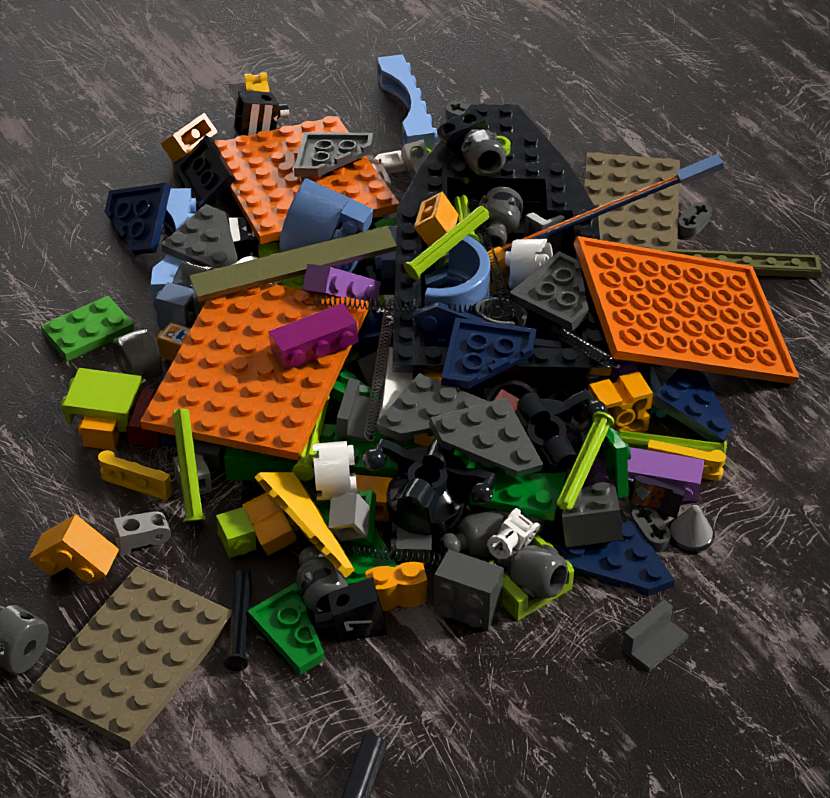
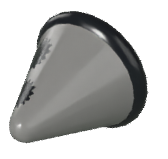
(691, 531)

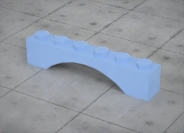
(396, 78)
(178, 211)

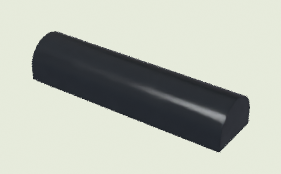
(365, 767)

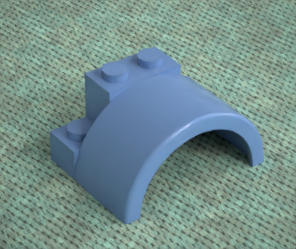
(315, 218)
(466, 277)

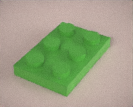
(87, 328)

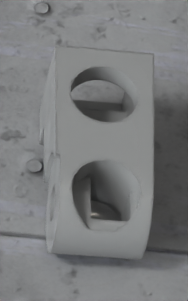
(415, 157)
(140, 531)

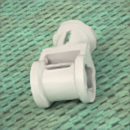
(514, 533)

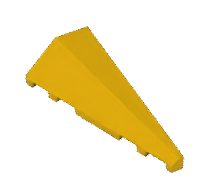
(298, 504)

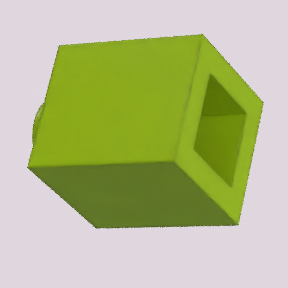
(236, 532)

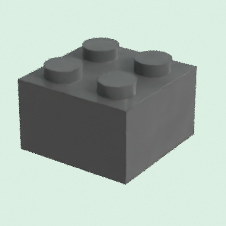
(593, 517)
(468, 590)

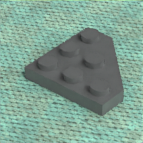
(330, 150)
(203, 239)
(555, 292)
(419, 403)
(489, 436)

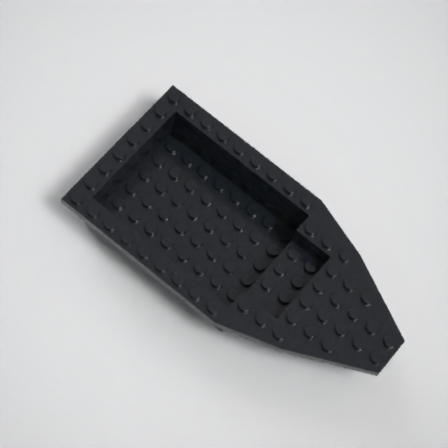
(548, 190)

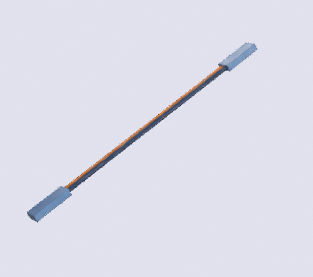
(683, 176)

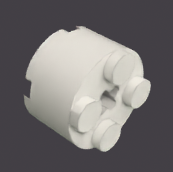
(526, 258)
(332, 469)

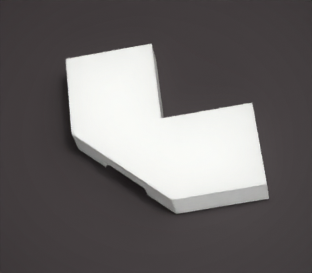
(389, 163)

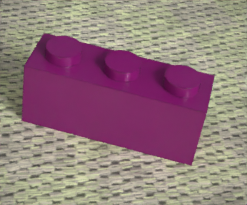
(313, 336)

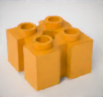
(625, 401)

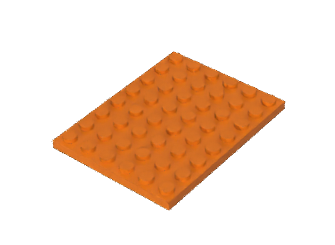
(268, 183)
(684, 311)
(234, 380)

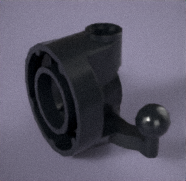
(552, 422)
(429, 486)

